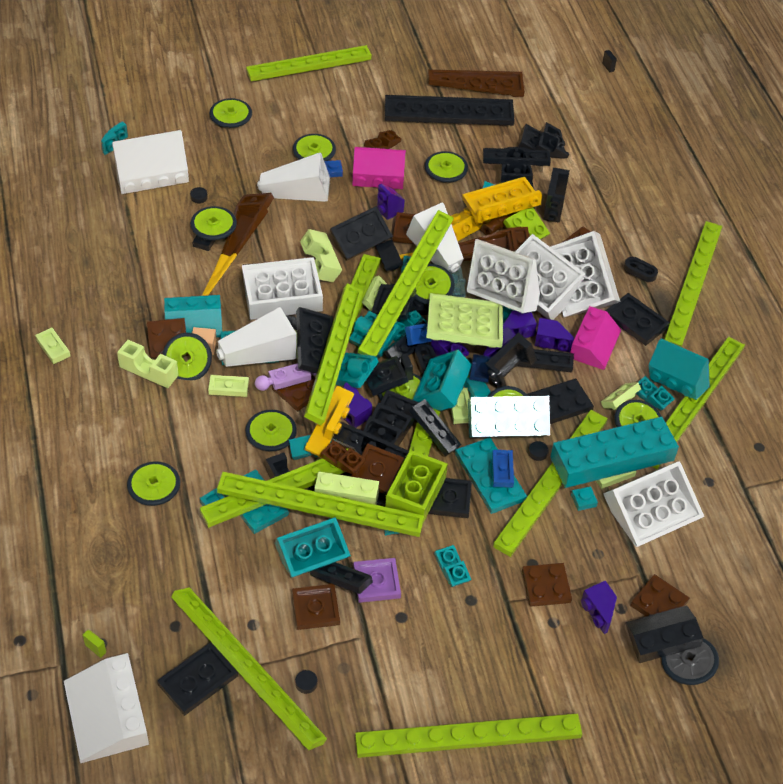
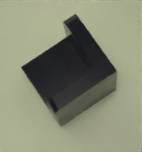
(277, 465)

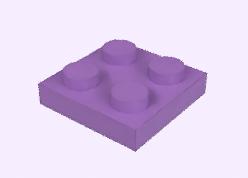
(384, 577)

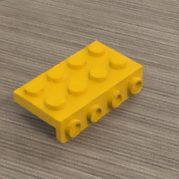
(502, 199)

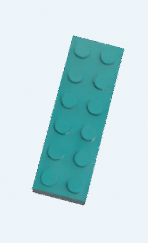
(613, 452)

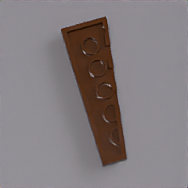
(485, 81)

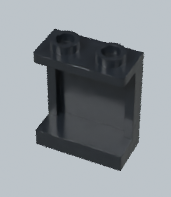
(556, 195)
(509, 357)

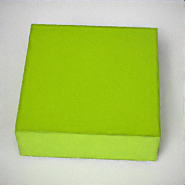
(94, 643)

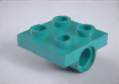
(363, 326)
(356, 369)

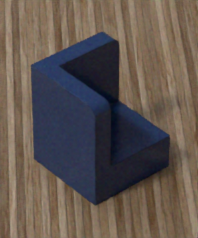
(479, 369)

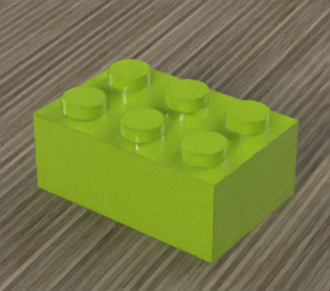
(417, 484)

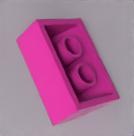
(378, 167)
(595, 338)

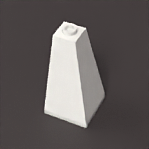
(298, 180)
(448, 253)
(261, 341)

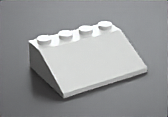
(150, 162)
(556, 276)
(504, 277)
(282, 285)
(598, 285)
(654, 504)
(105, 709)

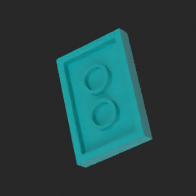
(265, 515)

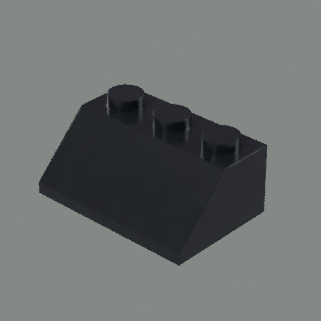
(664, 634)

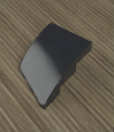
(546, 139)

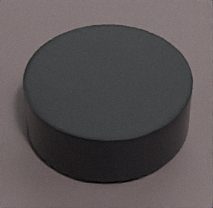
(198, 195)
(538, 451)
(306, 681)

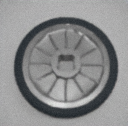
(693, 672)

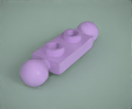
(283, 377)

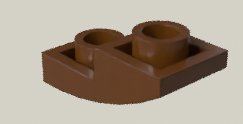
(385, 140)
(341, 458)

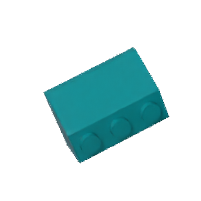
(197, 311)
(679, 369)
(443, 380)
(312, 547)

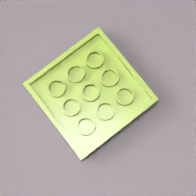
(465, 320)

